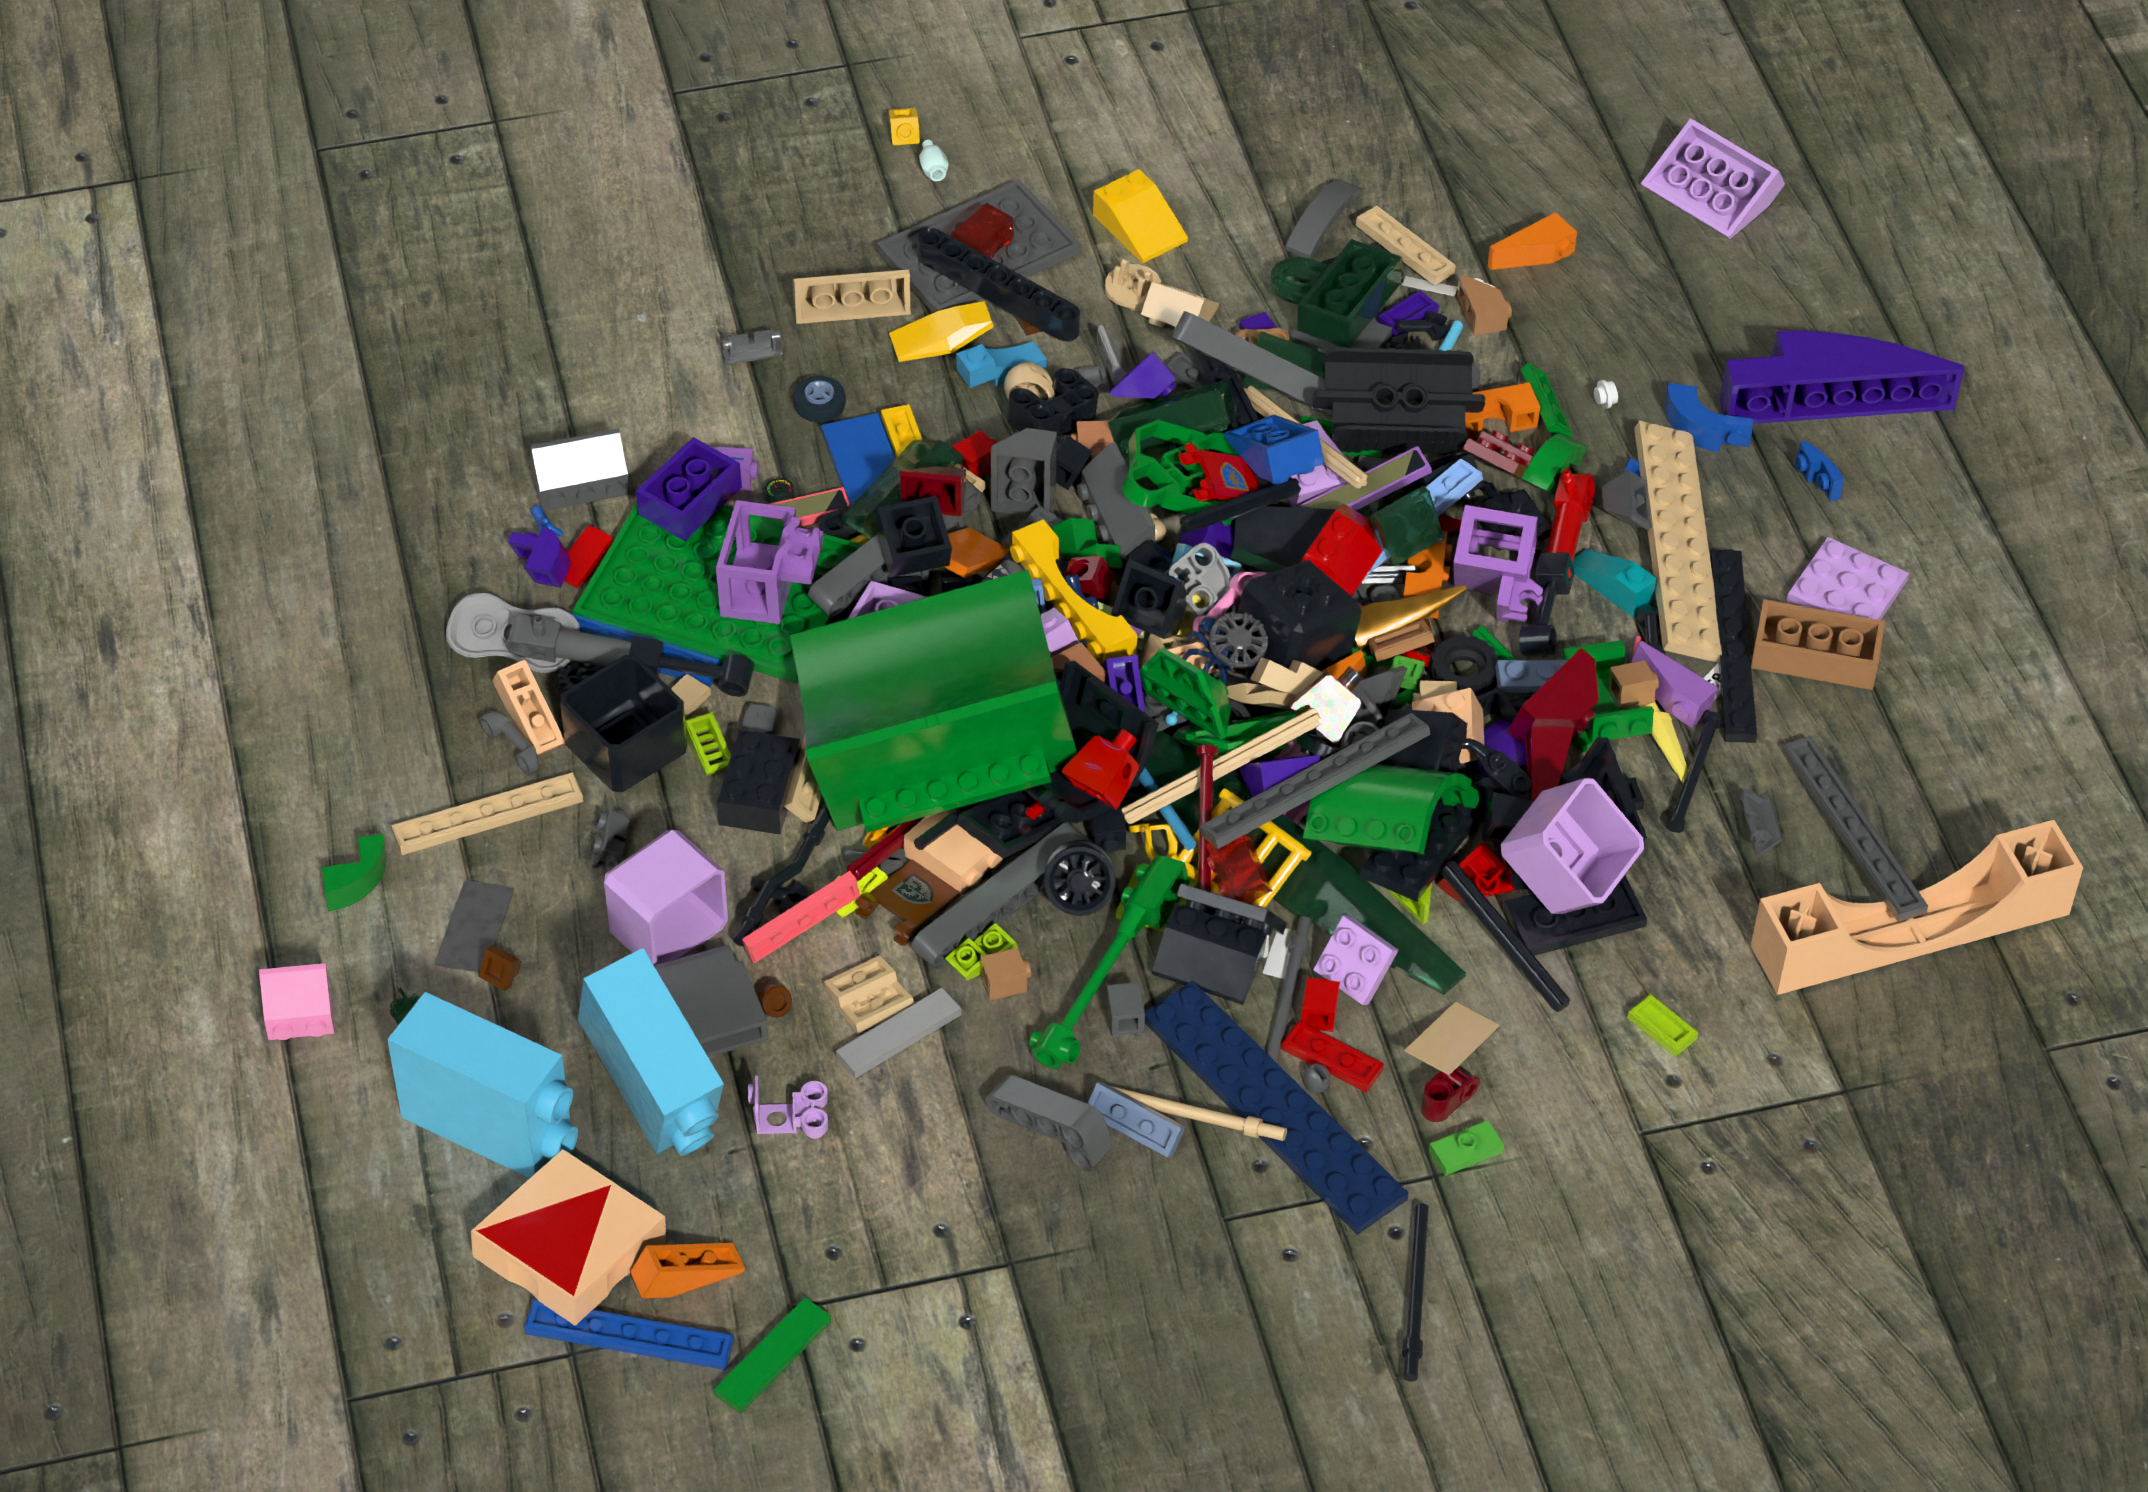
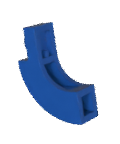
(1707, 428)

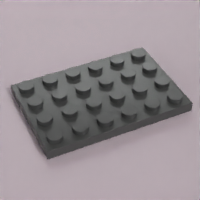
(1036, 244)

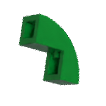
(1552, 460)
(1079, 539)
(353, 881)

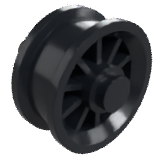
(1079, 877)

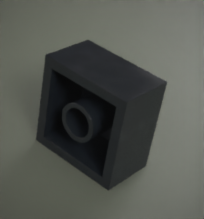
(913, 536)

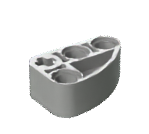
(1207, 581)

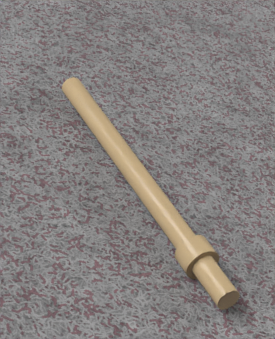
(1251, 1126)

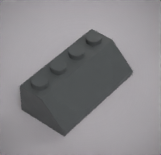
(1116, 517)

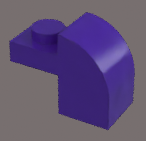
(546, 556)

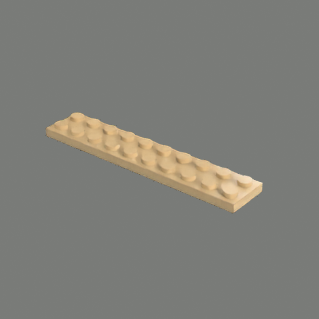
(1678, 542)

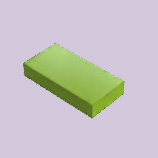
(1662, 1025)

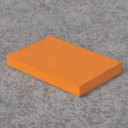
(974, 552)

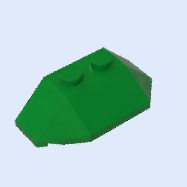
(1187, 691)
(1238, 733)

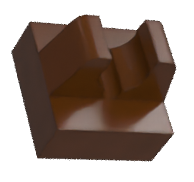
(499, 967)

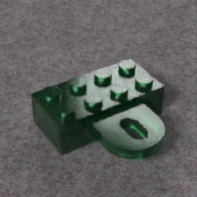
(1340, 295)

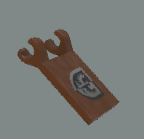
(910, 895)

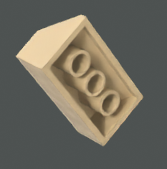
(852, 296)

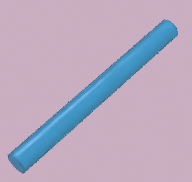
(1169, 813)

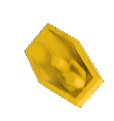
(941, 332)

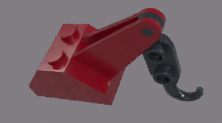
(1546, 727)

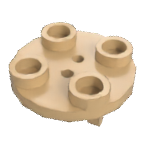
(1129, 285)

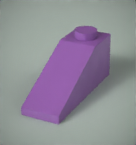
(1679, 690)

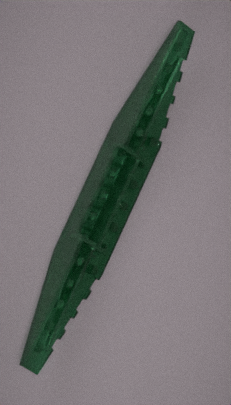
(1323, 884)

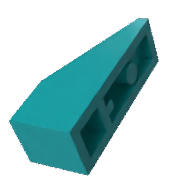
(1616, 579)

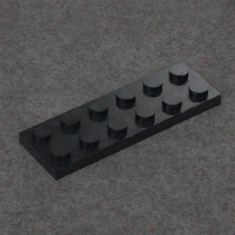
(1413, 873)

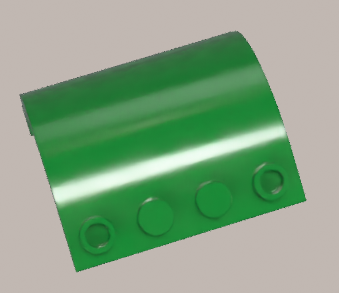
(1385, 807)

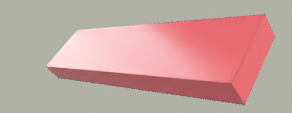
(801, 917)

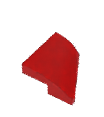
(1485, 871)

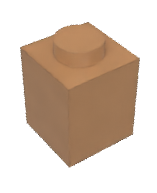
(1632, 684)
(1004, 973)

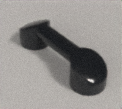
(1648, 618)

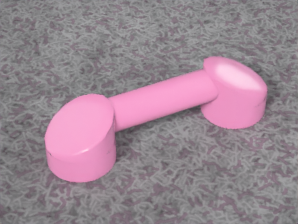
(1235, 591)

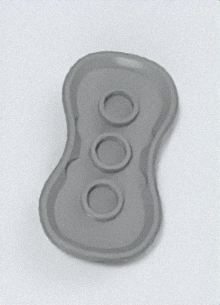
(483, 626)

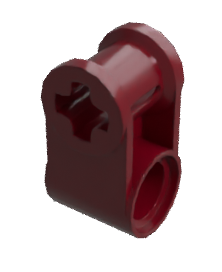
(1446, 1093)

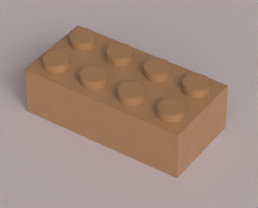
(1818, 644)

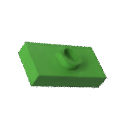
(1466, 1148)

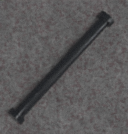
(1676, 822)

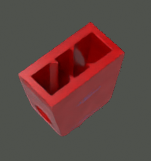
(1104, 768)

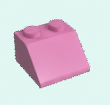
(297, 1001)

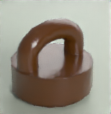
(775, 1000)

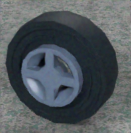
(819, 399)

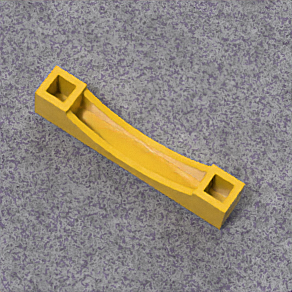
(1103, 634)

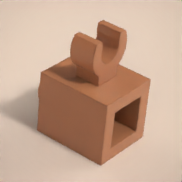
(1093, 435)

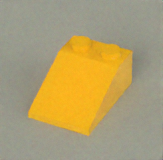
(1138, 216)

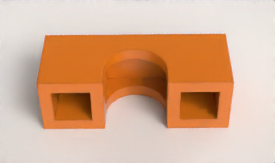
(1511, 404)
(1433, 571)

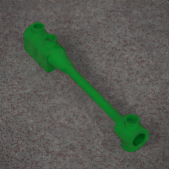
(1143, 905)

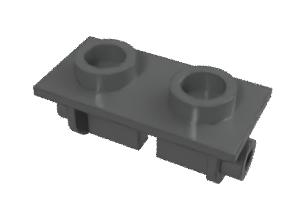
(743, 349)
(1761, 820)
(610, 826)

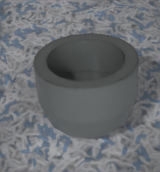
(1313, 1081)

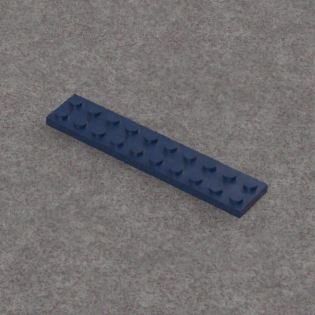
(1258, 1087)

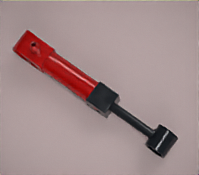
(1555, 566)

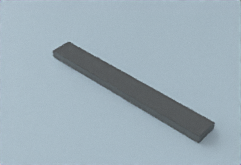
(1314, 780)
(1855, 829)

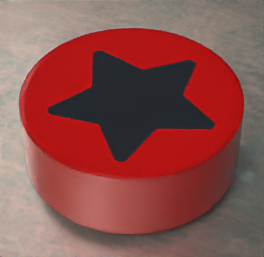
(1421, 653)

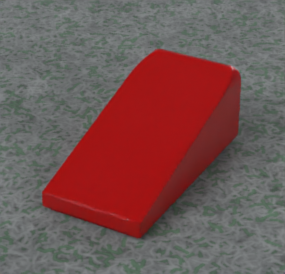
(587, 555)

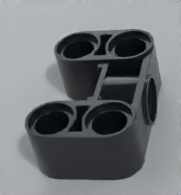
(1073, 402)

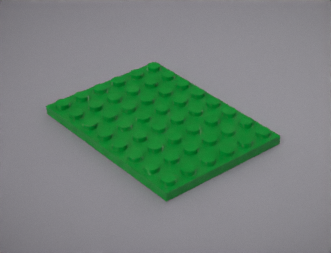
(670, 591)

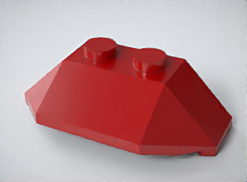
(1345, 548)

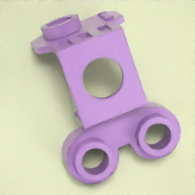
(801, 1113)

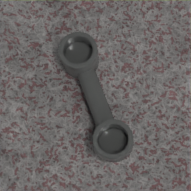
(495, 724)

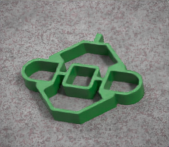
(1165, 474)

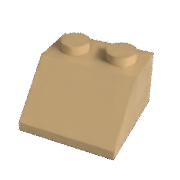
(1167, 303)

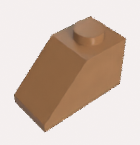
(1483, 306)

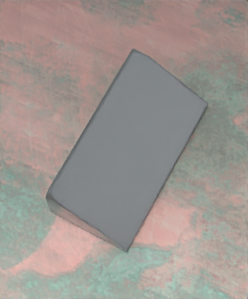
(1111, 355)

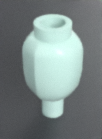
(933, 161)

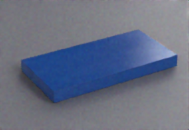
(858, 452)

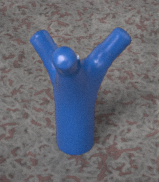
(542, 520)

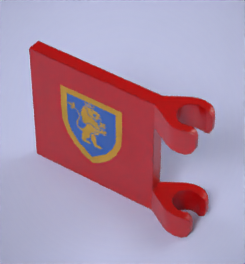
(1225, 474)

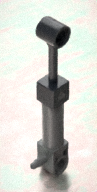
(547, 640)

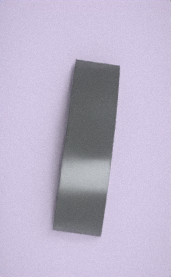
(1320, 215)

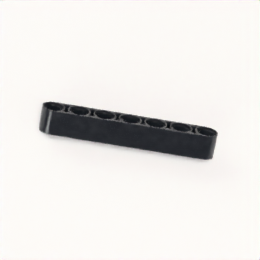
(999, 284)

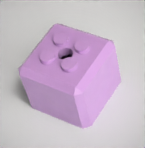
(1572, 846)
(666, 898)

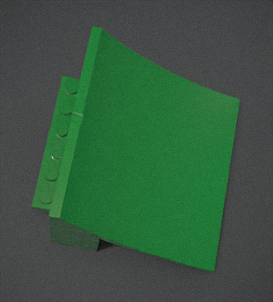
(932, 704)

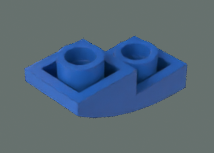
(1819, 468)

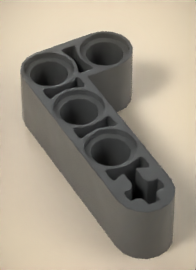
(1055, 1116)

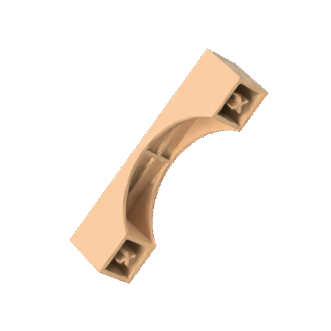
(2010, 885)

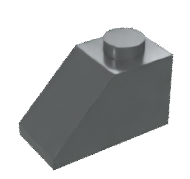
(1628, 500)
(1384, 687)

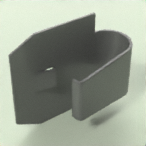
(759, 718)

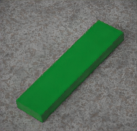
(772, 1355)

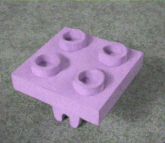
(1356, 959)

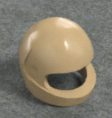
(1031, 377)

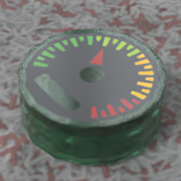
(779, 490)

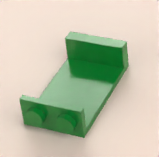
(1609, 720)

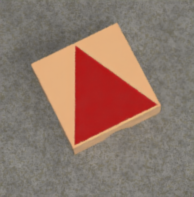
(567, 1236)

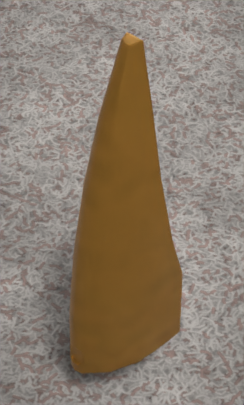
(1390, 615)

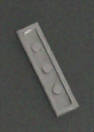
(898, 1033)

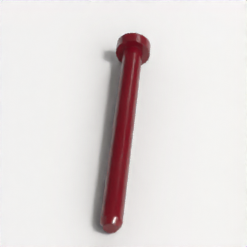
(1206, 753)

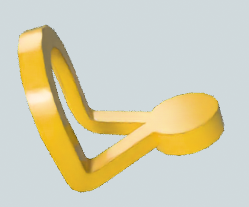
(1172, 838)

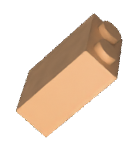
(953, 856)

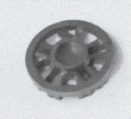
(1238, 640)

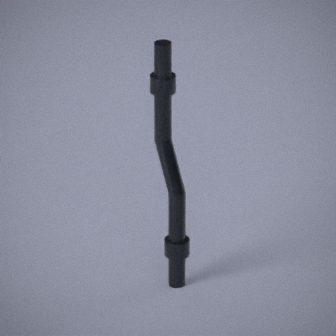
(753, 915)

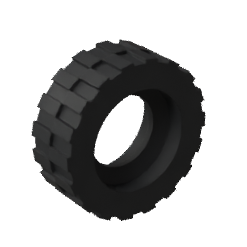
(1470, 650)

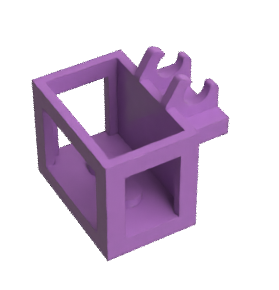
(763, 573)
(1493, 575)

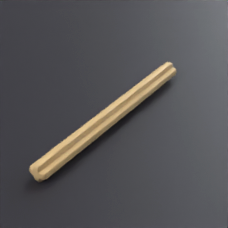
(1332, 458)
(1223, 765)

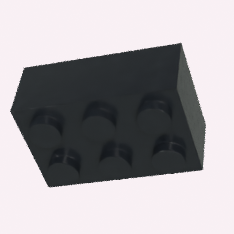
(758, 782)

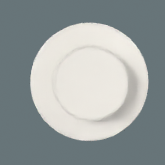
(1606, 393)

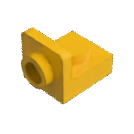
(904, 126)

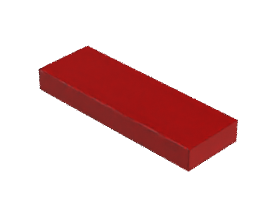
(1338, 1057)

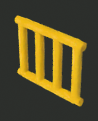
(1275, 835)

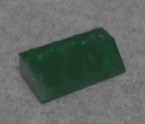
(1195, 409)
(886, 487)

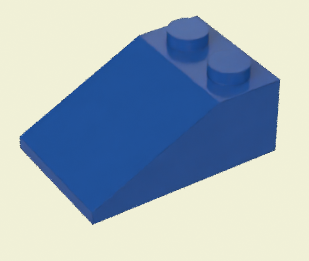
(1277, 448)

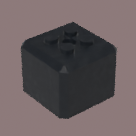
(1302, 615)
(624, 723)

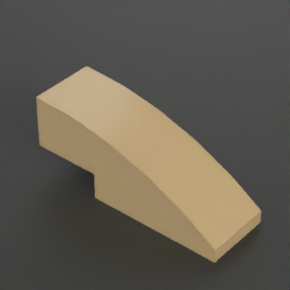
(1283, 679)

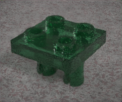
(1408, 526)

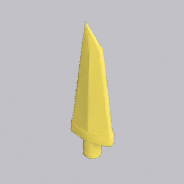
(1667, 740)

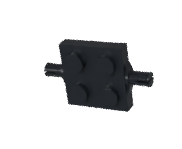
(1513, 502)

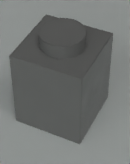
(1125, 1008)

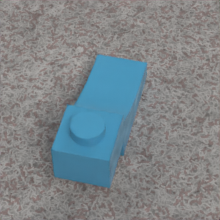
(984, 365)

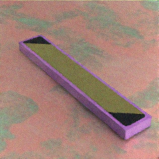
(1381, 482)

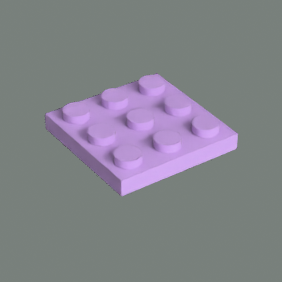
(1848, 582)

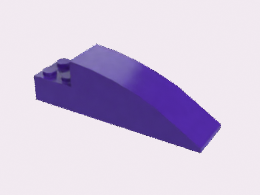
(1837, 378)

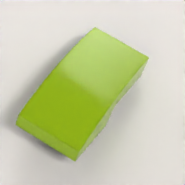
(967, 956)

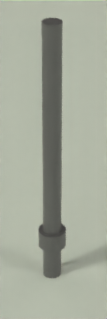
(1298, 948)

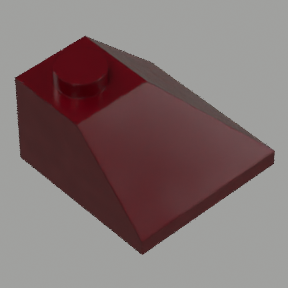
(943, 482)

